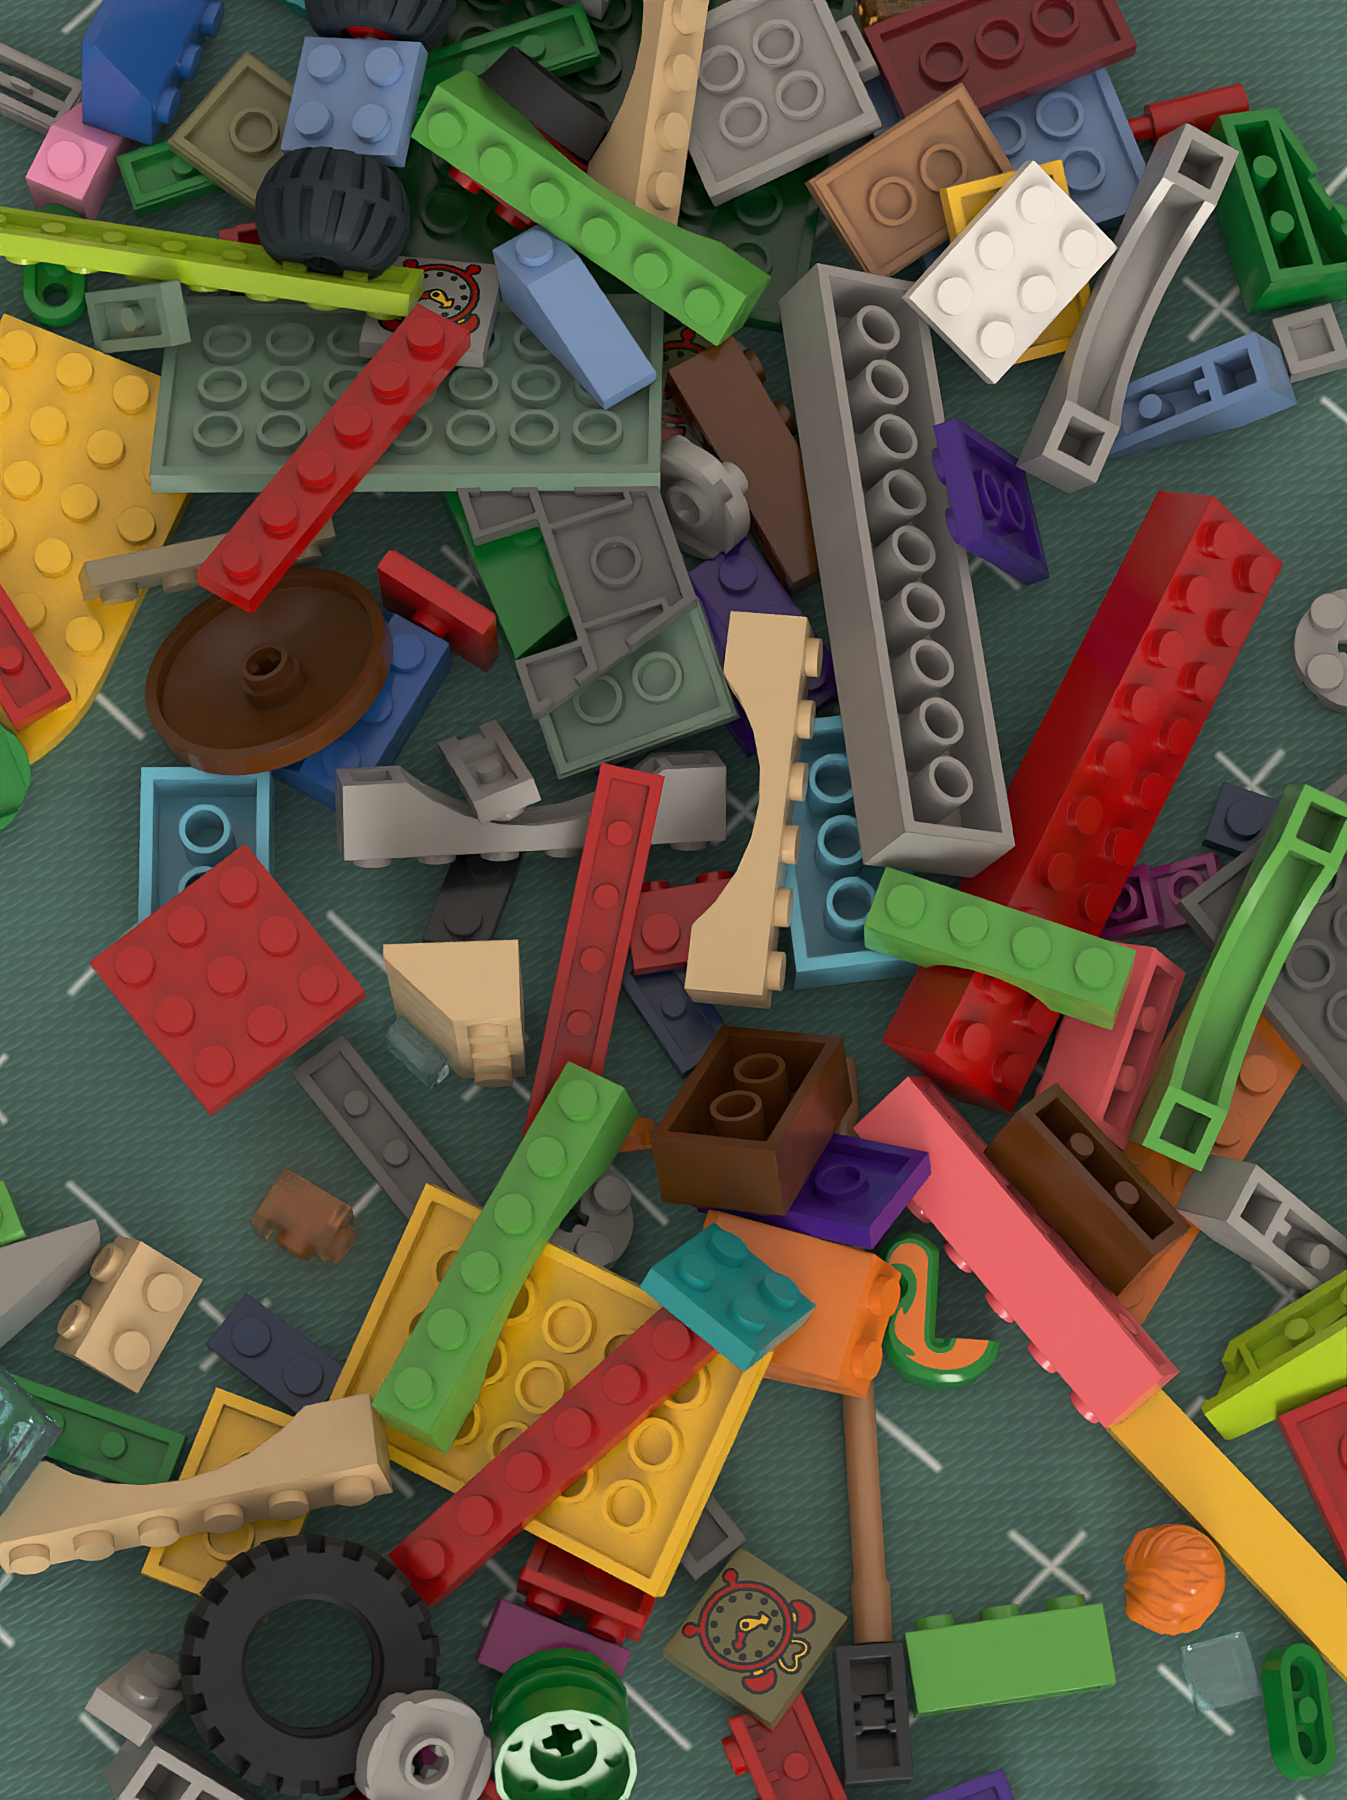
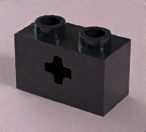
(872, 1715)

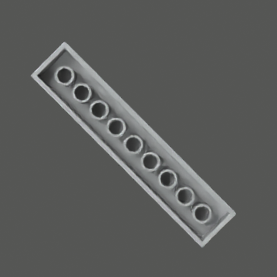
(893, 578)

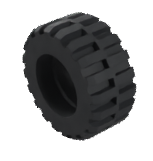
(234, 1606)

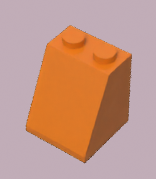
(853, 1297)

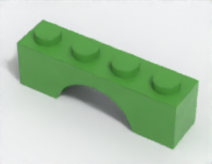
(952, 928)

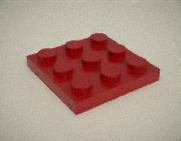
(228, 979)

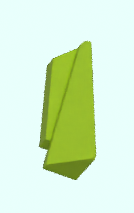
(1283, 1362)

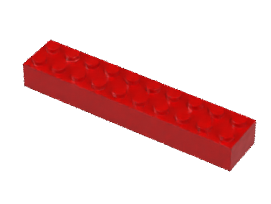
(1095, 780)

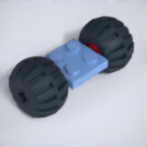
(347, 120)

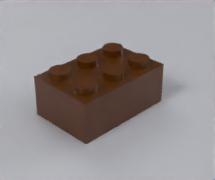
(752, 1120)

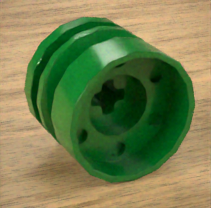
(562, 1729)

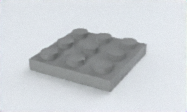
(773, 94)

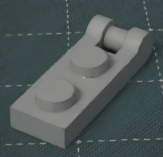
(489, 773)

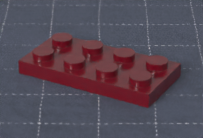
(994, 48)

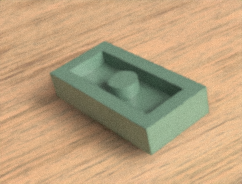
(138, 317)

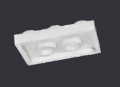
(1010, 272)

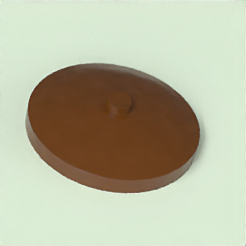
(270, 684)

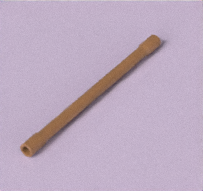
(870, 1585)

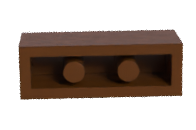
(1086, 1189)

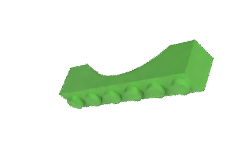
(670, 266)
(1210, 1043)
(455, 1337)

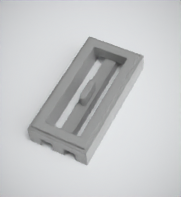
(43, 73)

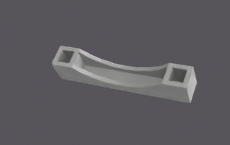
(1091, 383)
(395, 815)

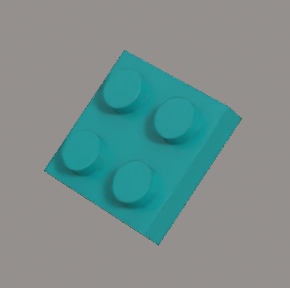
(728, 1296)

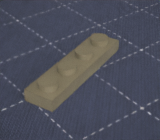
(172, 566)

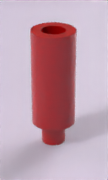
(1195, 109)

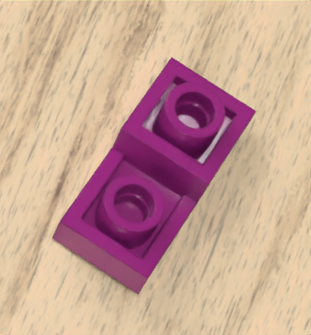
(1151, 895)
(520, 1631)

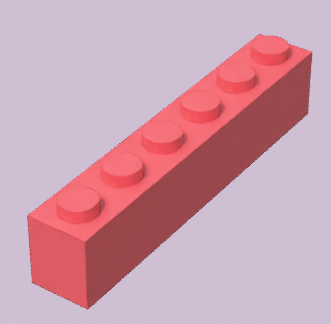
(1021, 1259)

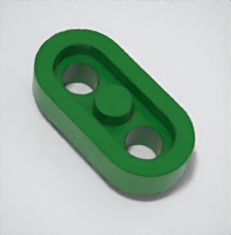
(45, 278)
(1298, 1712)

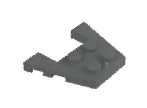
(612, 567)

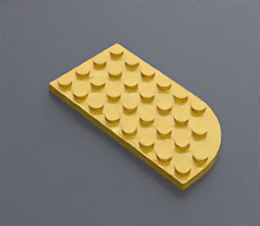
(73, 494)

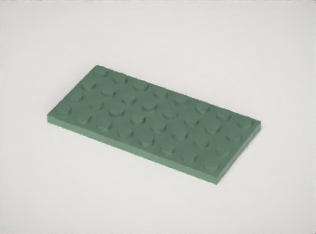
(272, 370)

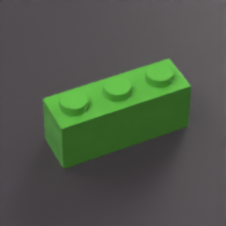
(1007, 1656)

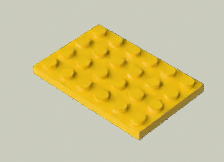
(644, 1494)

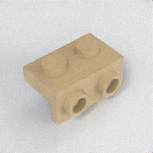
(126, 1312)

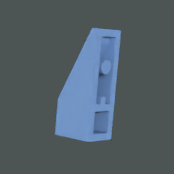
(570, 315)
(1204, 395)

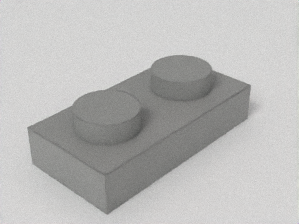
(139, 1697)

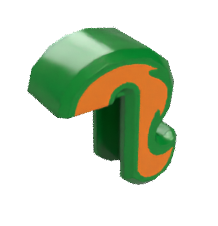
(910, 1332)

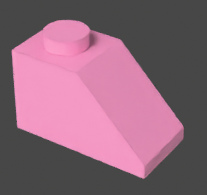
(76, 165)

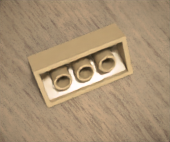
(464, 1003)

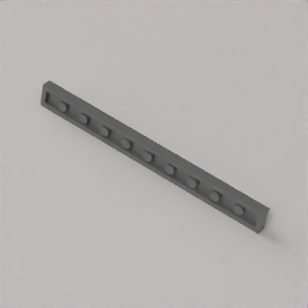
(401, 1165)

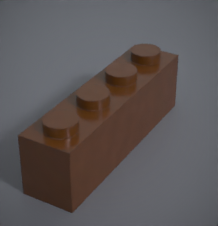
(739, 424)

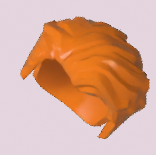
(1172, 1578)

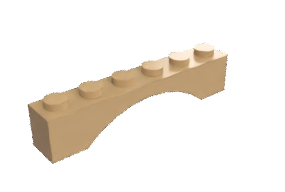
(650, 136)
(737, 937)
(317, 1460)

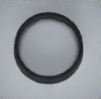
(547, 102)

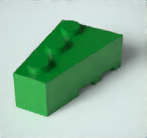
(1278, 218)
(516, 586)

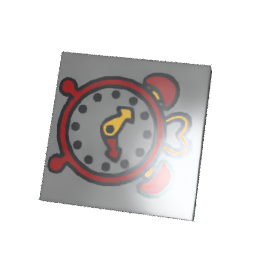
(455, 290)

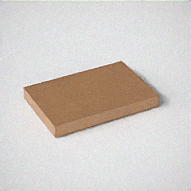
(887, 191)

